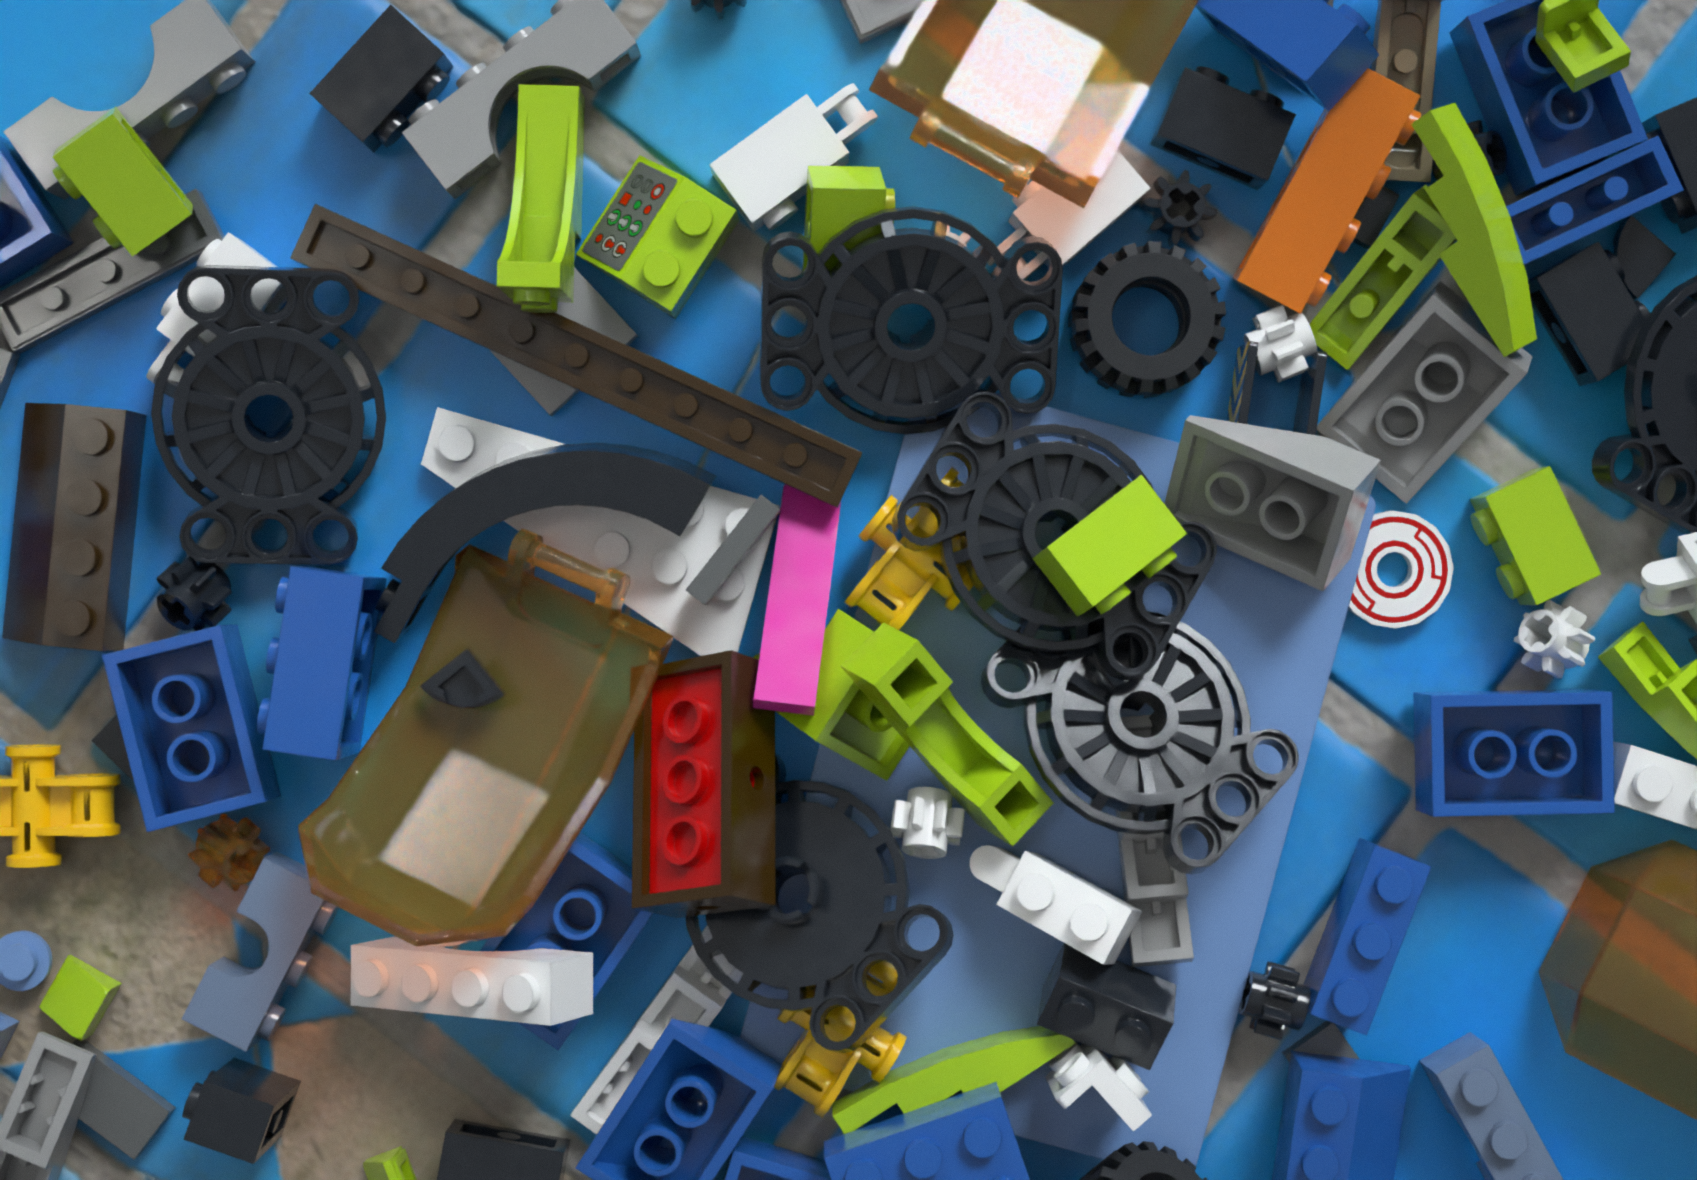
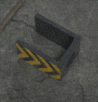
(1309, 391)

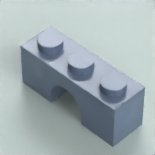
(244, 1001)
(1488, 1111)

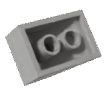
(1424, 392)
(1273, 495)

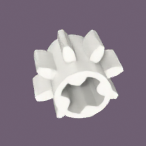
(1282, 343)
(1554, 639)
(927, 822)

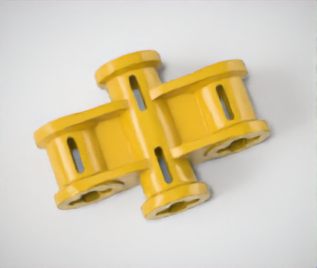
(901, 573)
(47, 805)
(820, 1073)

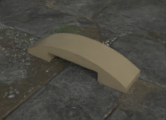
(1407, 55)

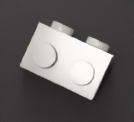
(1113, 1078)

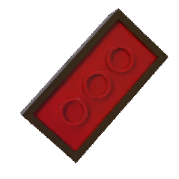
(704, 791)

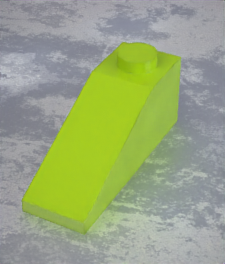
(1382, 280)

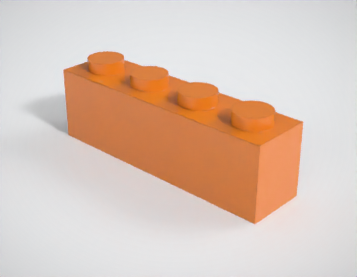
(1325, 190)

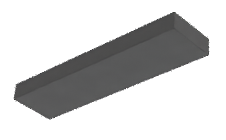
(99, 278)

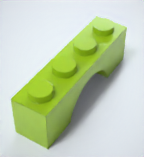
(917, 702)

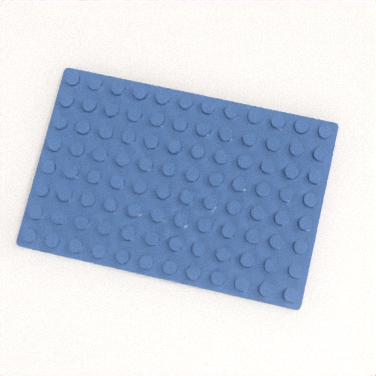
(993, 976)

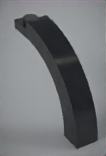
(561, 475)

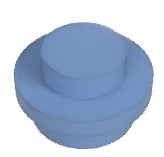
(24, 960)

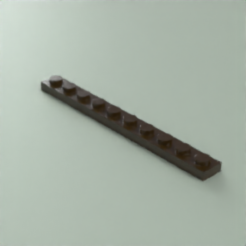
(579, 357)

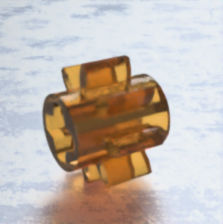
(228, 852)

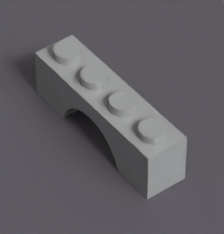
(191, 60)
(460, 133)

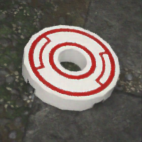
(1427, 576)

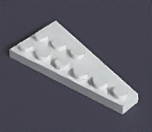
(607, 538)

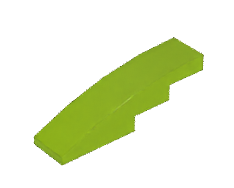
(1486, 253)
(1656, 682)
(963, 1067)

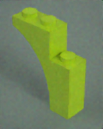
(546, 199)

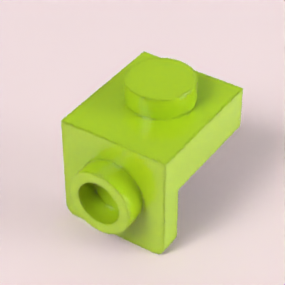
(1580, 41)

